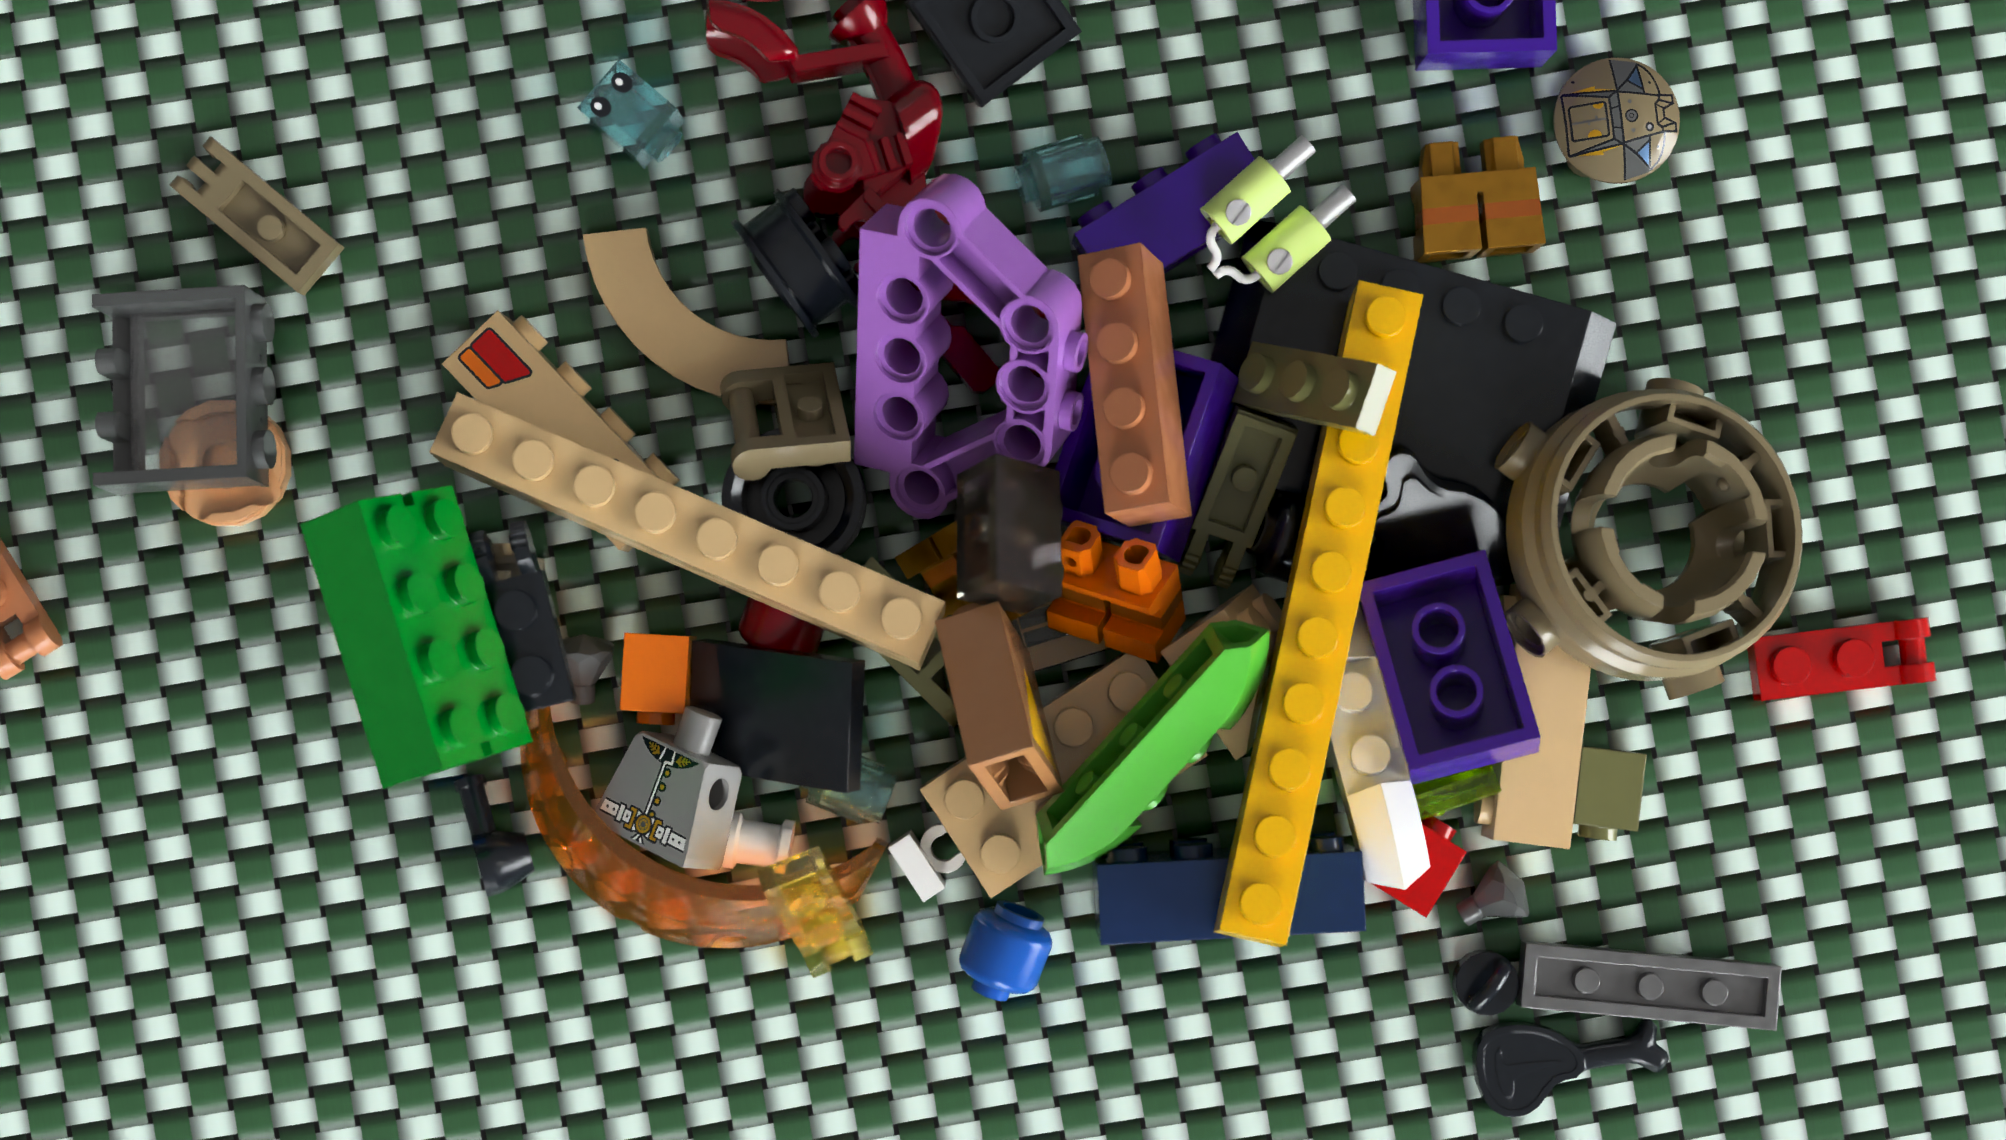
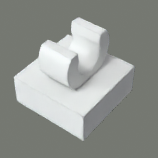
(920, 863)

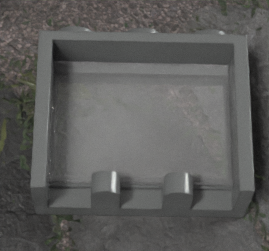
(187, 389)

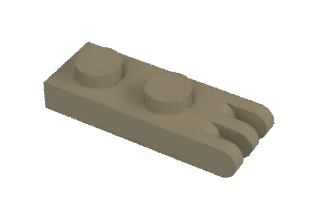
(259, 218)

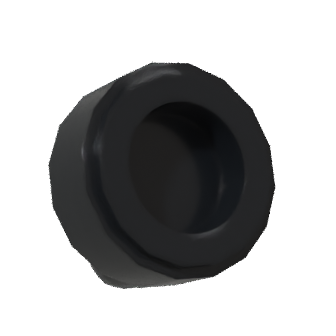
(1485, 982)

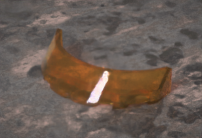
(634, 885)

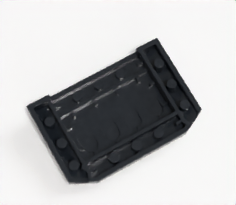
(1475, 369)

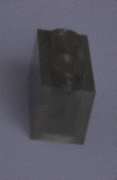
(1009, 534)

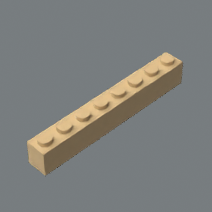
(688, 531)

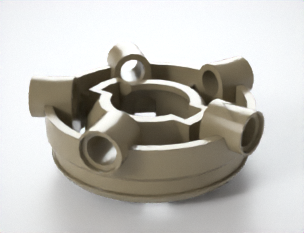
(1745, 529)

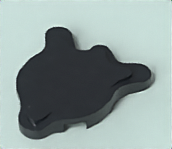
(1433, 521)

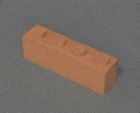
(1134, 386)

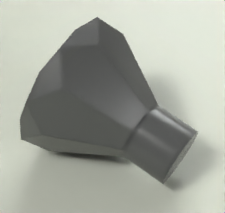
(587, 661)
(1497, 895)

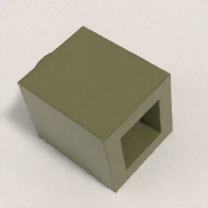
(1608, 792)

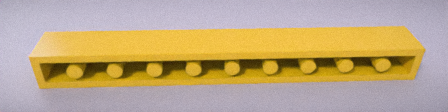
(1314, 636)

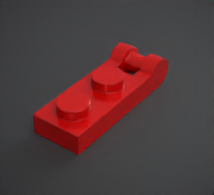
(1839, 659)

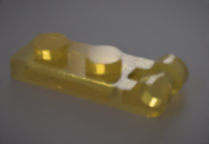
(815, 910)

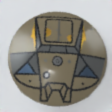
(1616, 120)

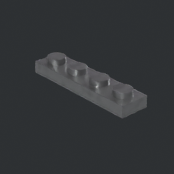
(1649, 985)

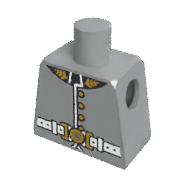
(675, 793)

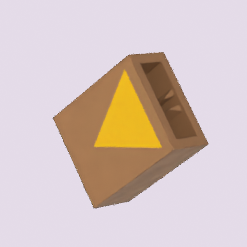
(998, 705)

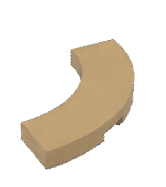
(661, 324)

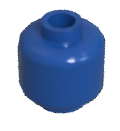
(1005, 950)

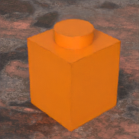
(656, 676)

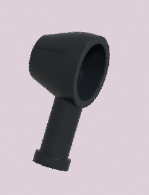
(500, 854)

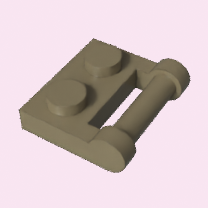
(807, 415)

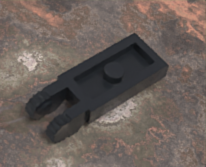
(526, 621)

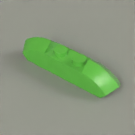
(1151, 745)

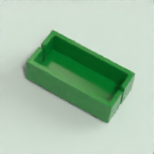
(416, 633)

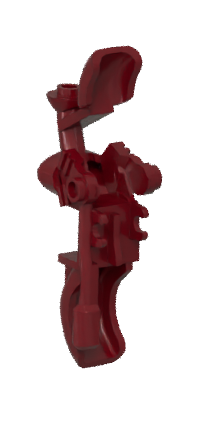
(877, 145)

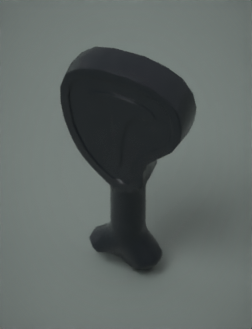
(1524, 1061)

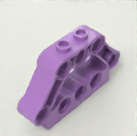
(1004, 284)

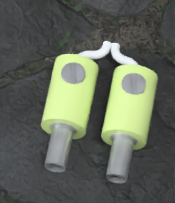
(1254, 195)

